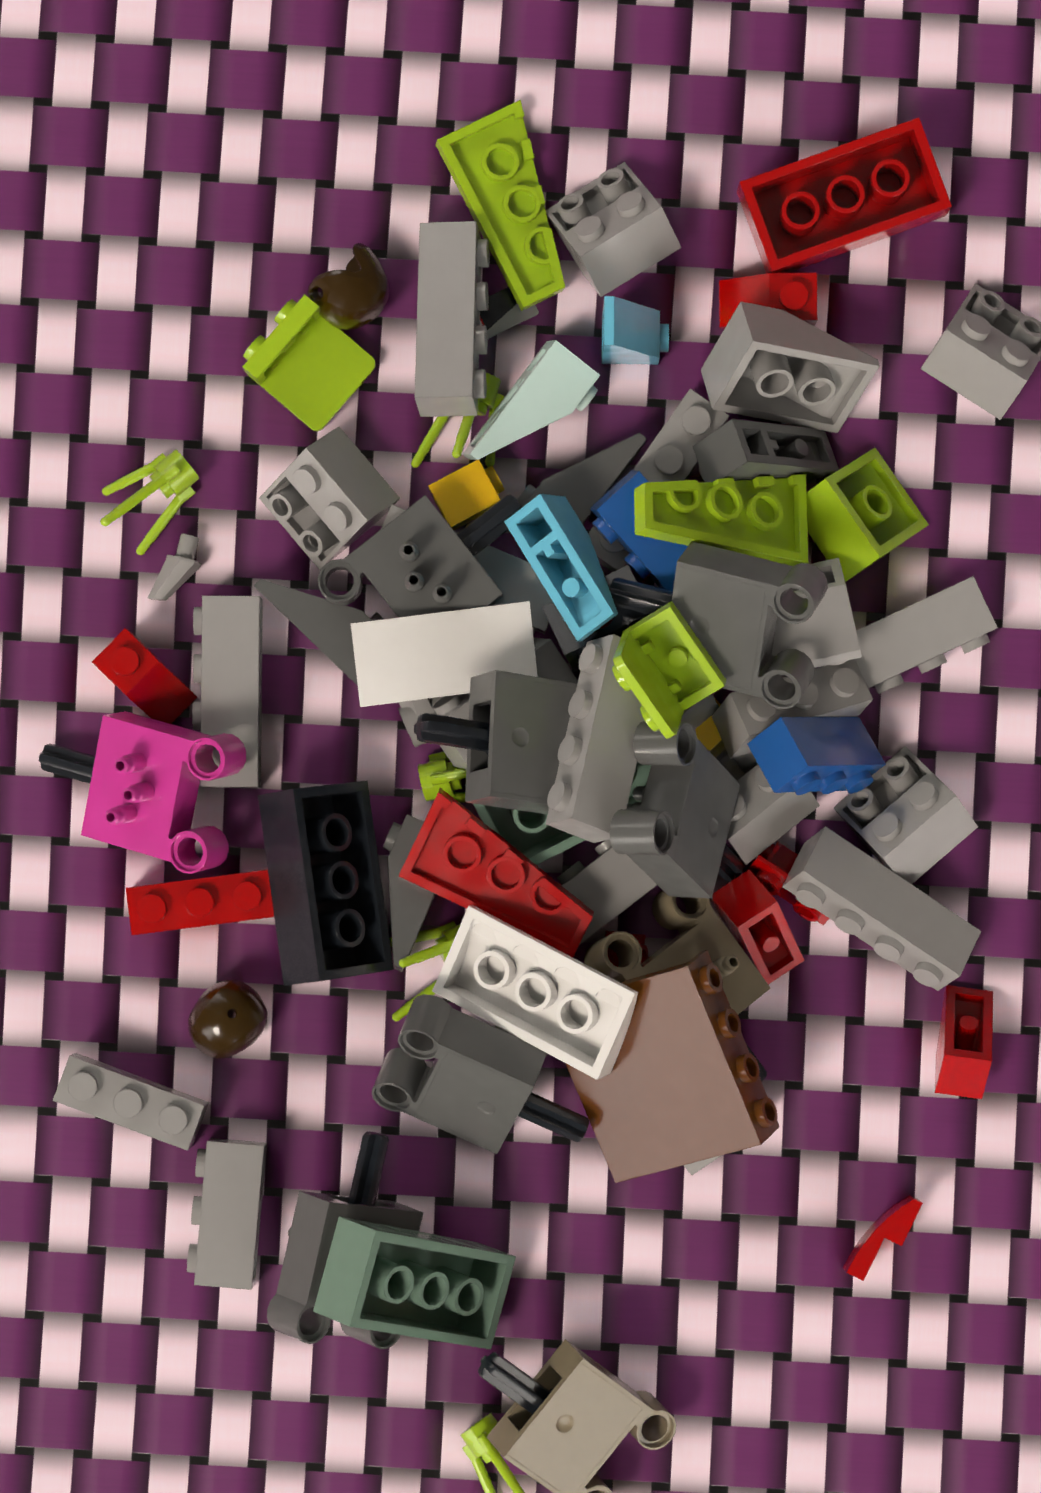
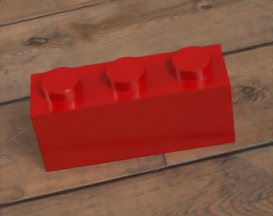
(199, 902)

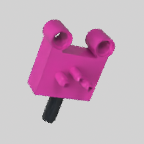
(148, 787)

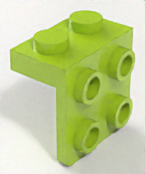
(308, 364)
(665, 668)

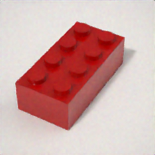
(844, 198)

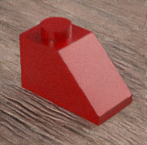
(784, 291)
(144, 678)
(758, 925)
(964, 1042)

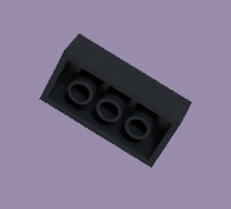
(325, 882)

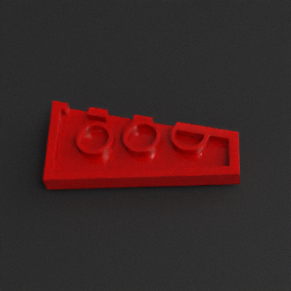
(477, 867)

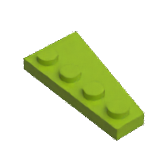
(743, 516)

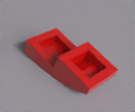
(891, 1225)

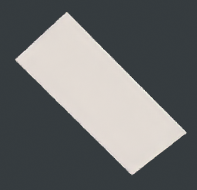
(440, 652)

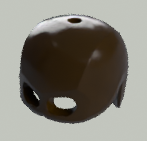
(352, 295)
(216, 1032)

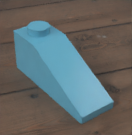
(632, 333)
(564, 562)

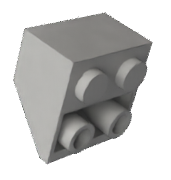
(613, 228)
(986, 351)
(329, 497)
(830, 632)
(759, 813)
(907, 816)

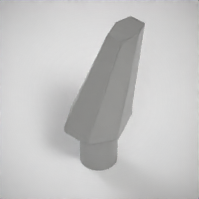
(176, 569)

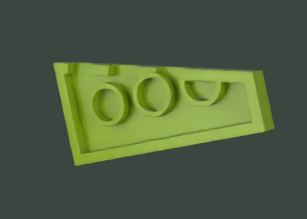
(502, 191)

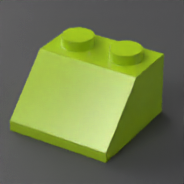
(861, 514)

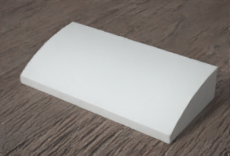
(537, 993)

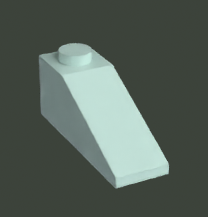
(543, 394)

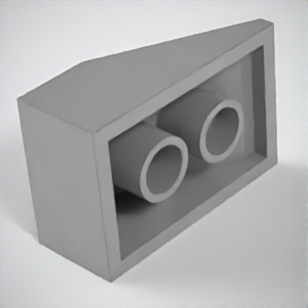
(785, 370)

